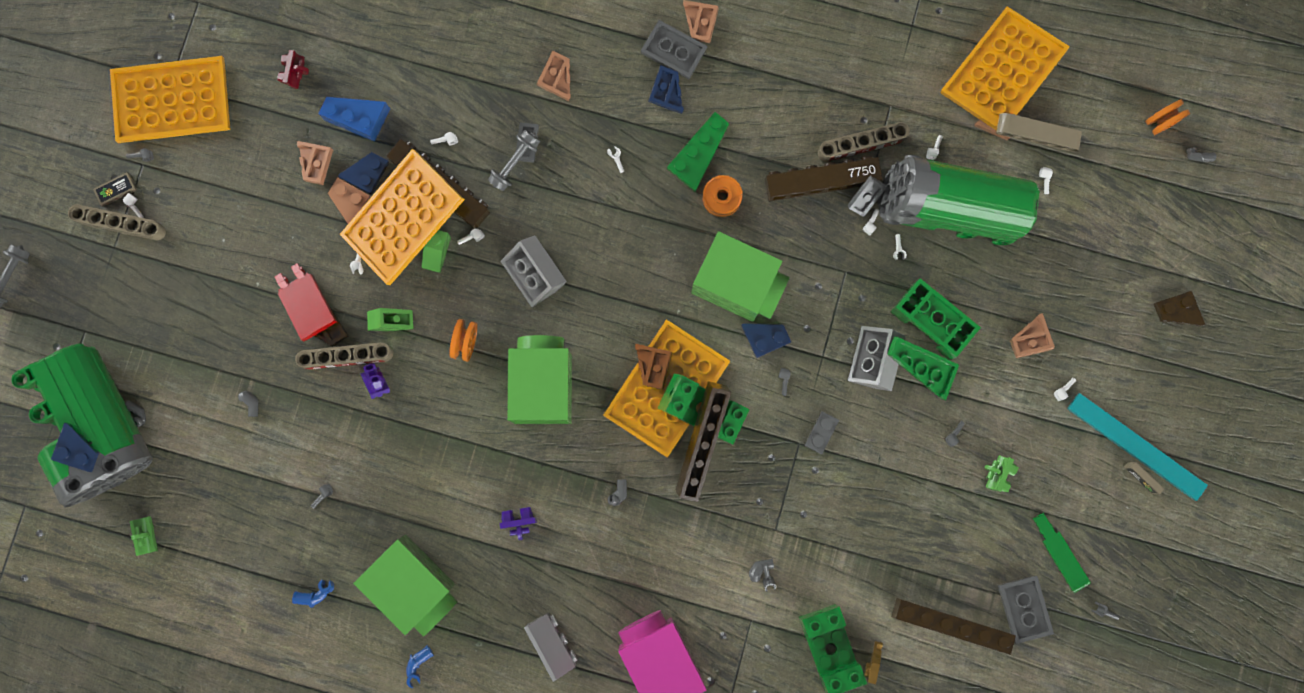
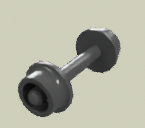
(499, 179)
(16, 254)

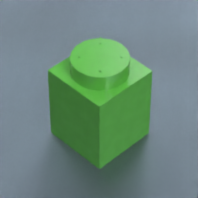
(740, 278)
(539, 381)
(408, 587)

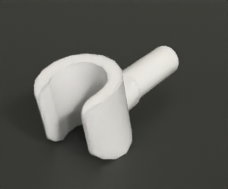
(449, 137)
(932, 153)
(616, 158)
(1047, 174)
(130, 200)
(869, 228)
(475, 233)
(899, 248)
(357, 265)
(1061, 394)

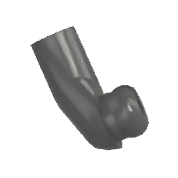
(1201, 157)
(251, 401)
(138, 413)
(619, 495)
(757, 569)

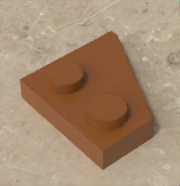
(653, 365)

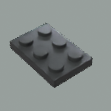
(674, 49)
(1025, 609)

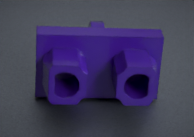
(374, 381)
(526, 518)

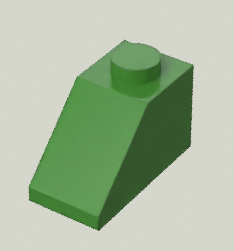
(435, 251)
(389, 319)

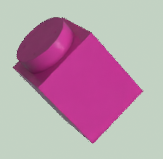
(658, 657)

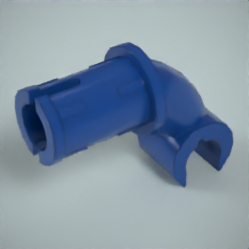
(313, 598)
(414, 662)

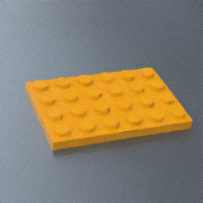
(1004, 68)
(169, 99)
(401, 217)
(637, 405)

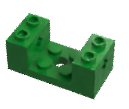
(919, 306)
(681, 402)
(839, 670)

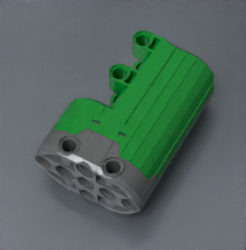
(959, 200)
(82, 393)

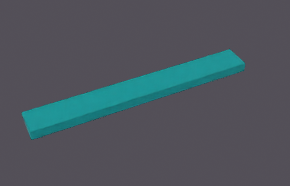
(1137, 447)

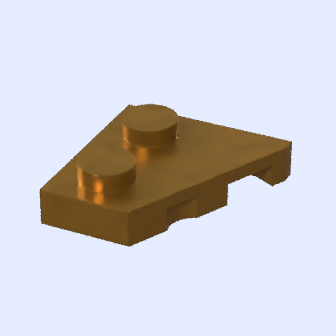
(872, 668)

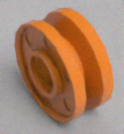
(1167, 117)
(726, 185)
(463, 340)

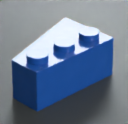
(355, 115)

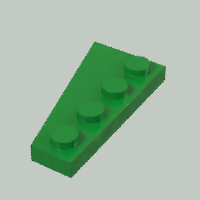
(696, 156)
(927, 367)

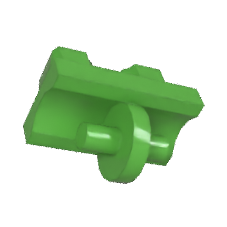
(998, 474)
(143, 536)

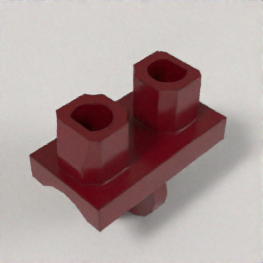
(294, 69)

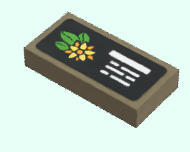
(115, 189)
(1144, 478)

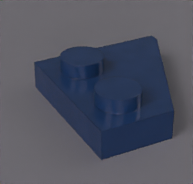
(667, 90)
(366, 172)
(765, 337)
(74, 450)

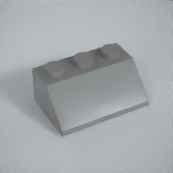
(533, 270)
(870, 362)
(551, 646)

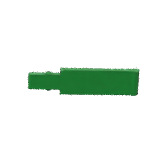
(1062, 555)

